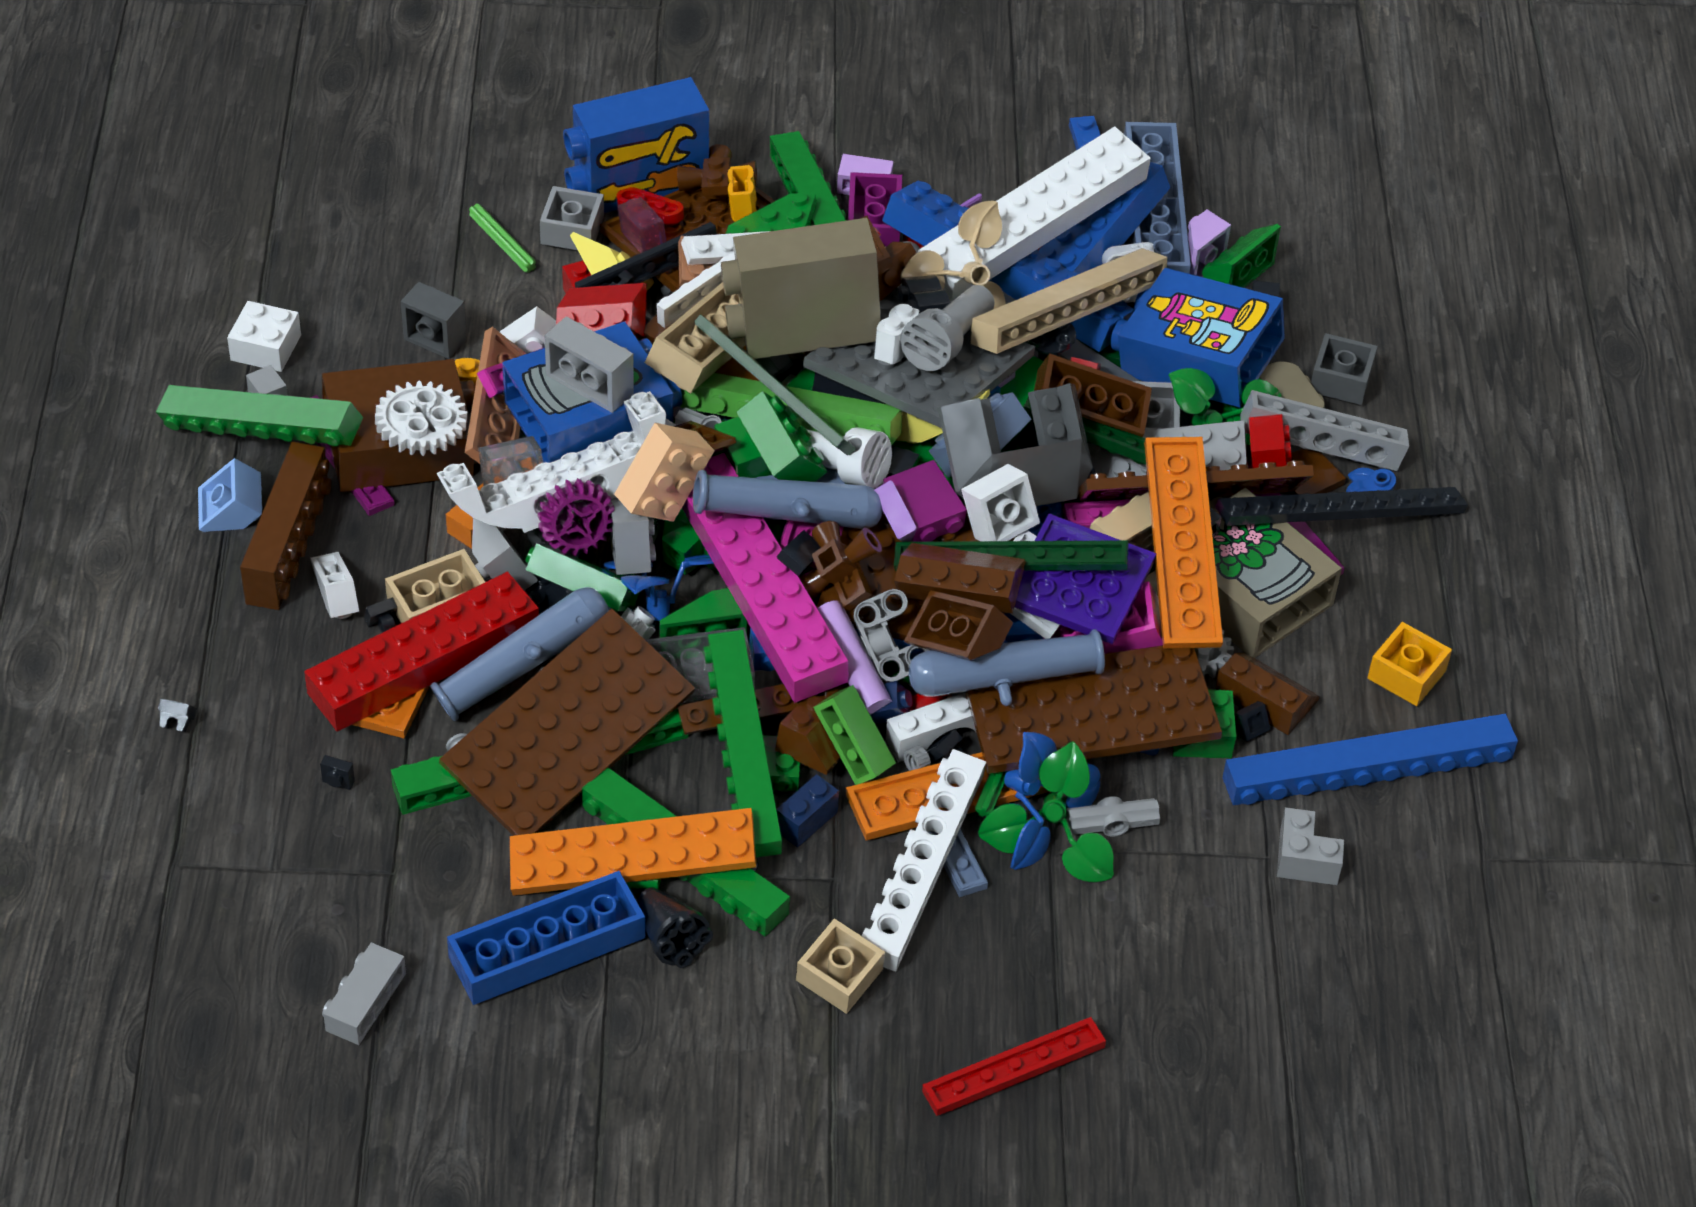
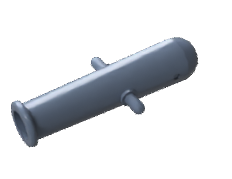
(788, 500)
(521, 651)
(1015, 662)

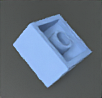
(230, 498)

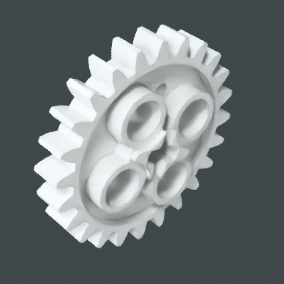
(421, 418)

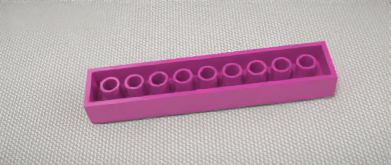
(770, 596)

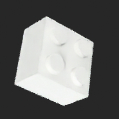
(264, 336)
(1000, 505)

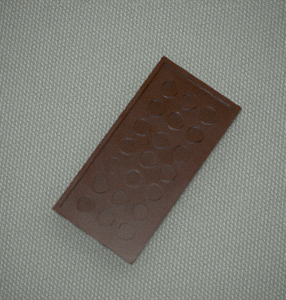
(1220, 483)
(1136, 705)
(567, 725)

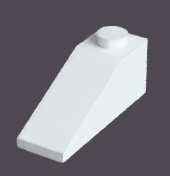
(335, 585)

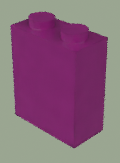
(929, 501)

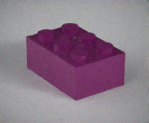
(870, 196)

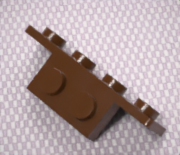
(700, 715)

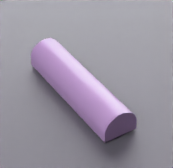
(860, 667)

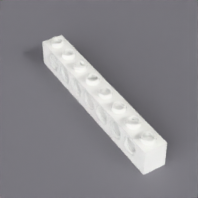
(959, 770)

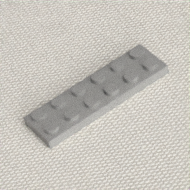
(1222, 444)

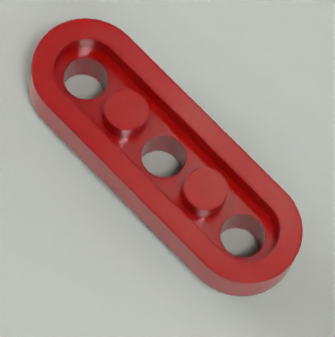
(667, 209)

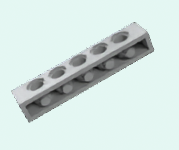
(1332, 431)

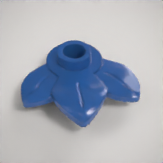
(1368, 480)

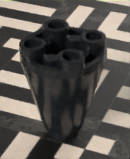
(673, 927)

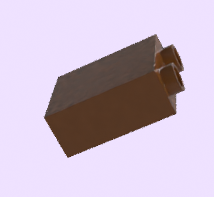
(369, 458)

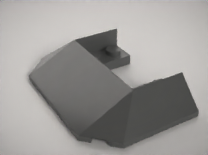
(1053, 467)

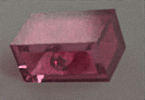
(641, 224)

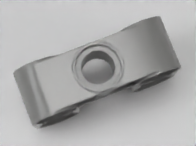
(878, 638)

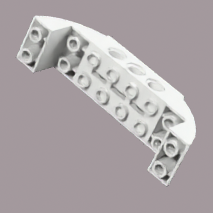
(518, 499)

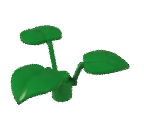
(1195, 387)
(1068, 774)

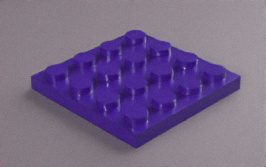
(1084, 597)

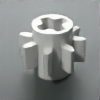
(640, 621)

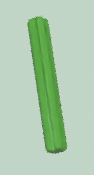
(502, 238)

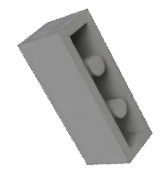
(364, 993)

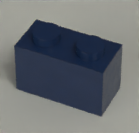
(807, 810)

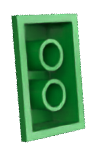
(1246, 258)

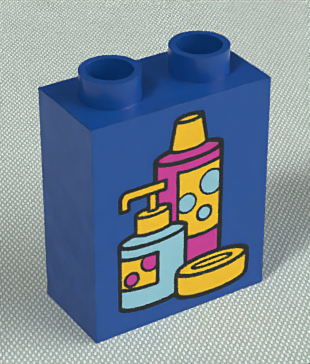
(1200, 327)

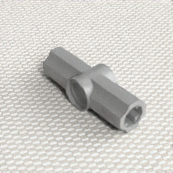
(1113, 816)

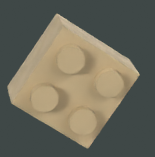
(840, 966)

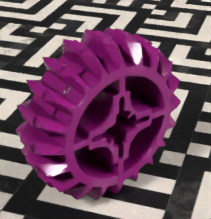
(596, 506)

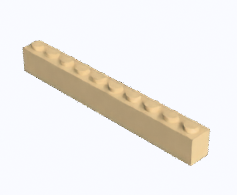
(1066, 301)

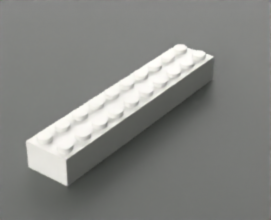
(1049, 205)

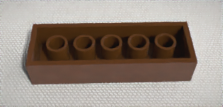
(285, 526)

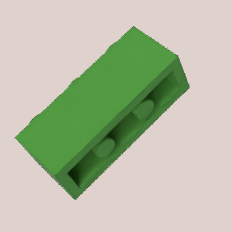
(854, 735)

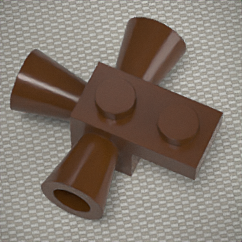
(713, 176)
(840, 564)

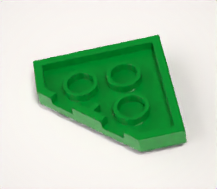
(786, 213)

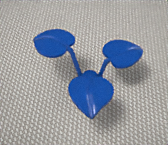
(657, 600)
(1034, 836)

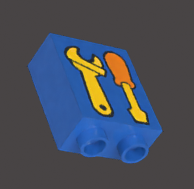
(637, 140)

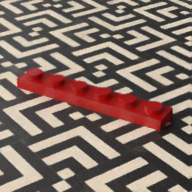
(1013, 1066)

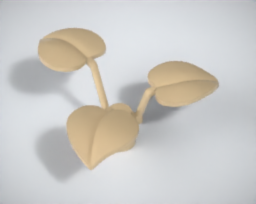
(980, 226)

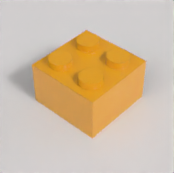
(1409, 663)

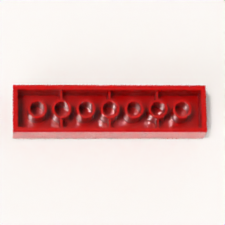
(418, 651)

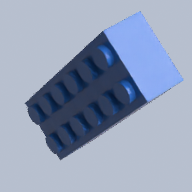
(1084, 243)
(546, 937)

